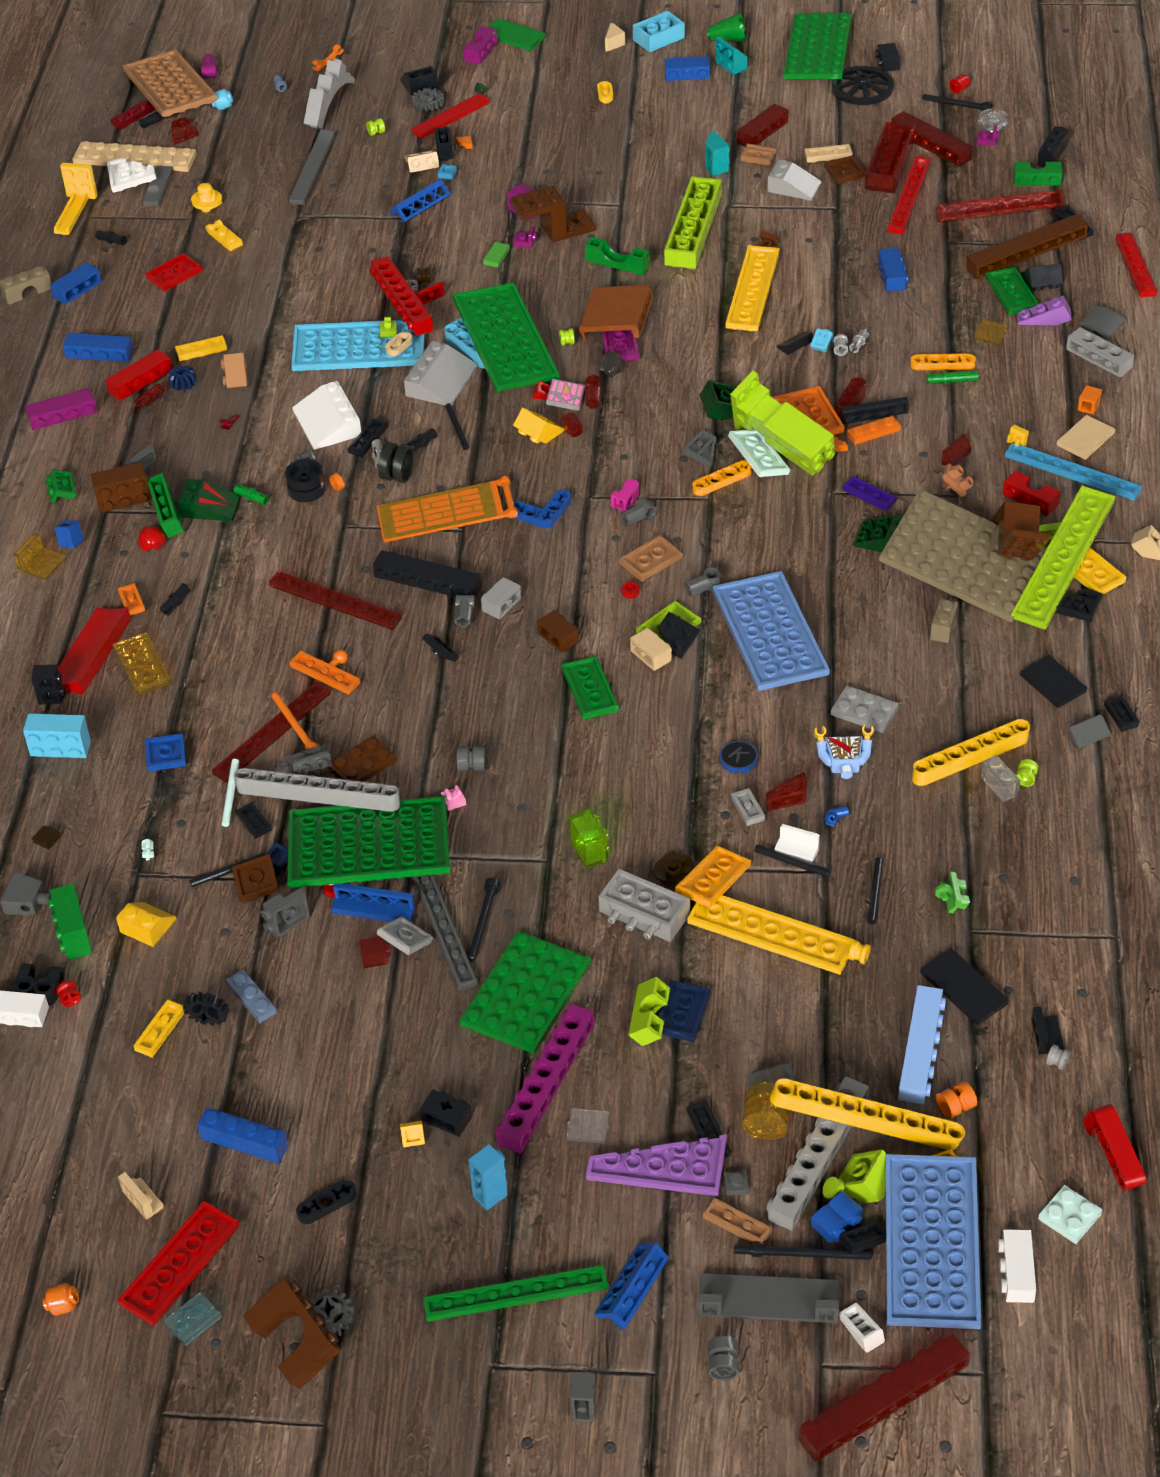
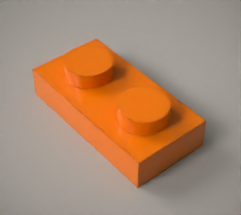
(131, 599)

